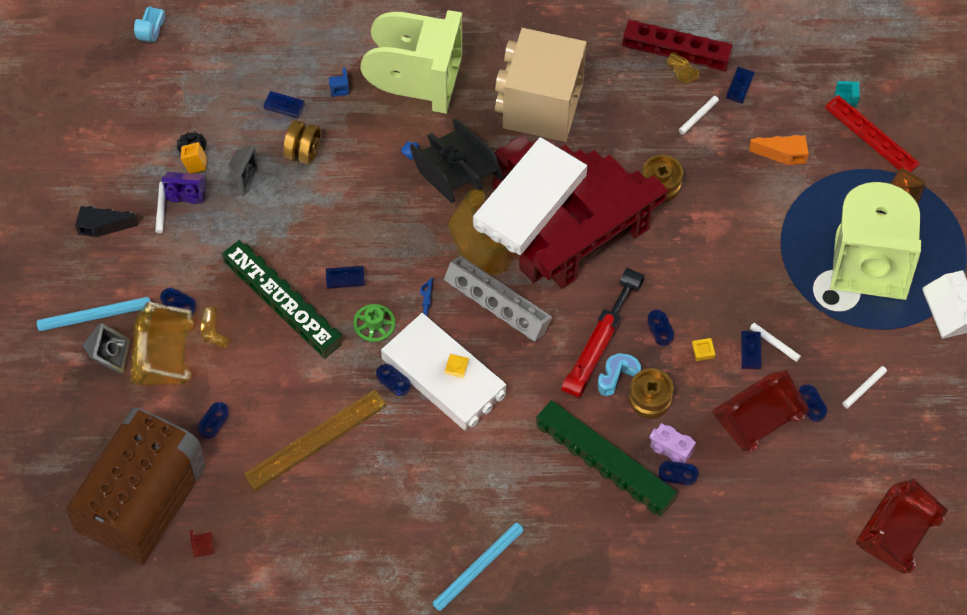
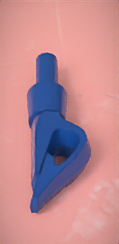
(427, 295)

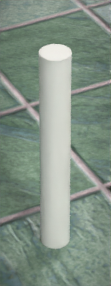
(699, 114)
(160, 209)
(775, 342)
(864, 387)

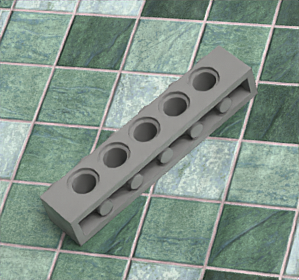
(497, 298)

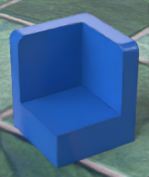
(339, 85)

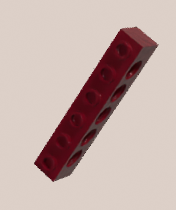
(666, 41)

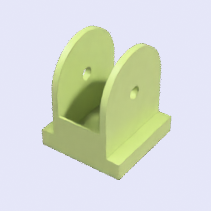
(425, 60)
(875, 249)

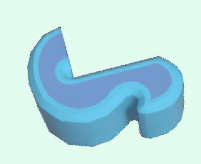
(149, 26)
(614, 366)

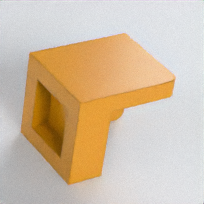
(193, 158)

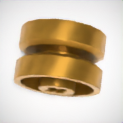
(301, 142)
(667, 171)
(651, 393)

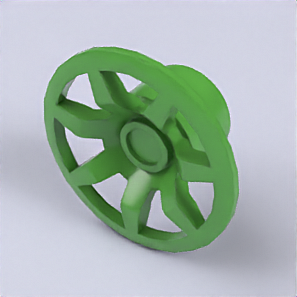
(374, 320)

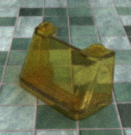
(472, 244)
(160, 345)

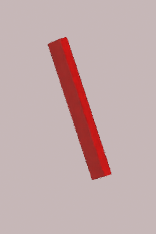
(871, 134)

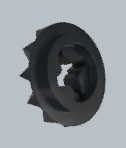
(191, 137)

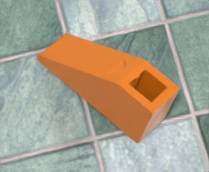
(787, 150)

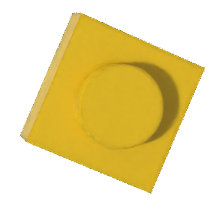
(703, 349)
(456, 365)

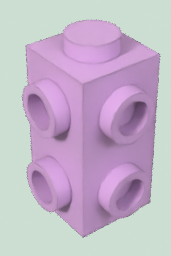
(672, 444)

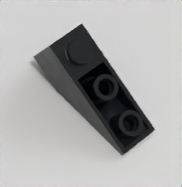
(100, 222)

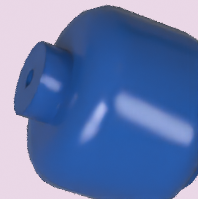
(406, 149)

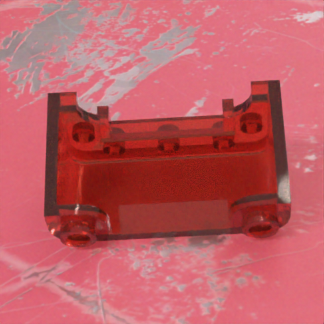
(761, 409)
(901, 524)

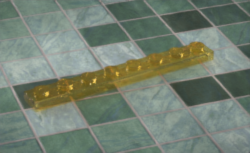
(314, 440)

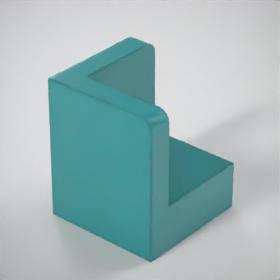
(848, 91)

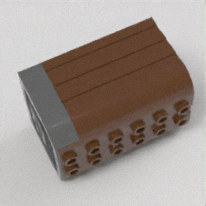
(137, 485)

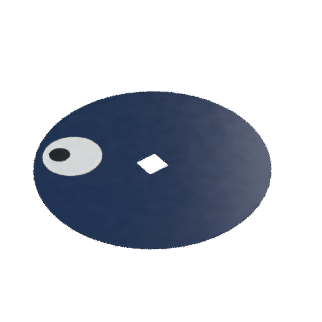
(810, 243)

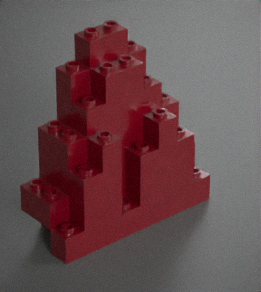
(590, 216)

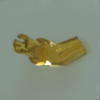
(682, 68)
(208, 328)

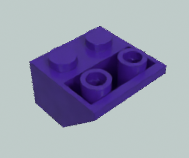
(184, 187)

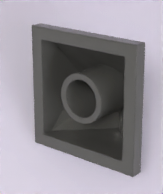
(243, 167)
(108, 348)

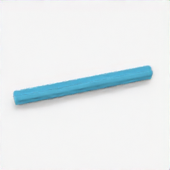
(92, 314)
(478, 566)

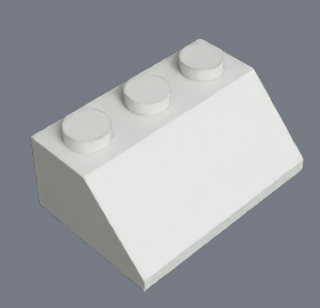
(948, 303)

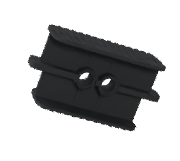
(456, 160)

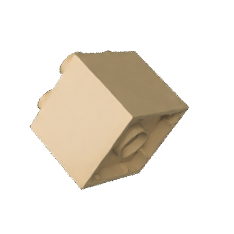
(541, 84)

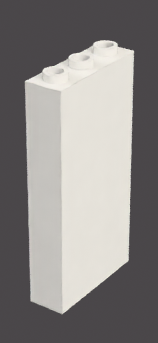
(529, 196)
(422, 356)

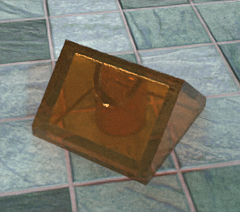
(910, 183)

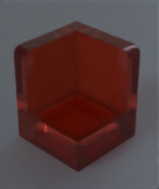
(201, 544)

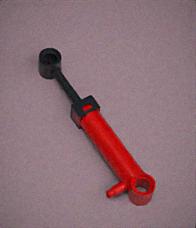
(606, 328)

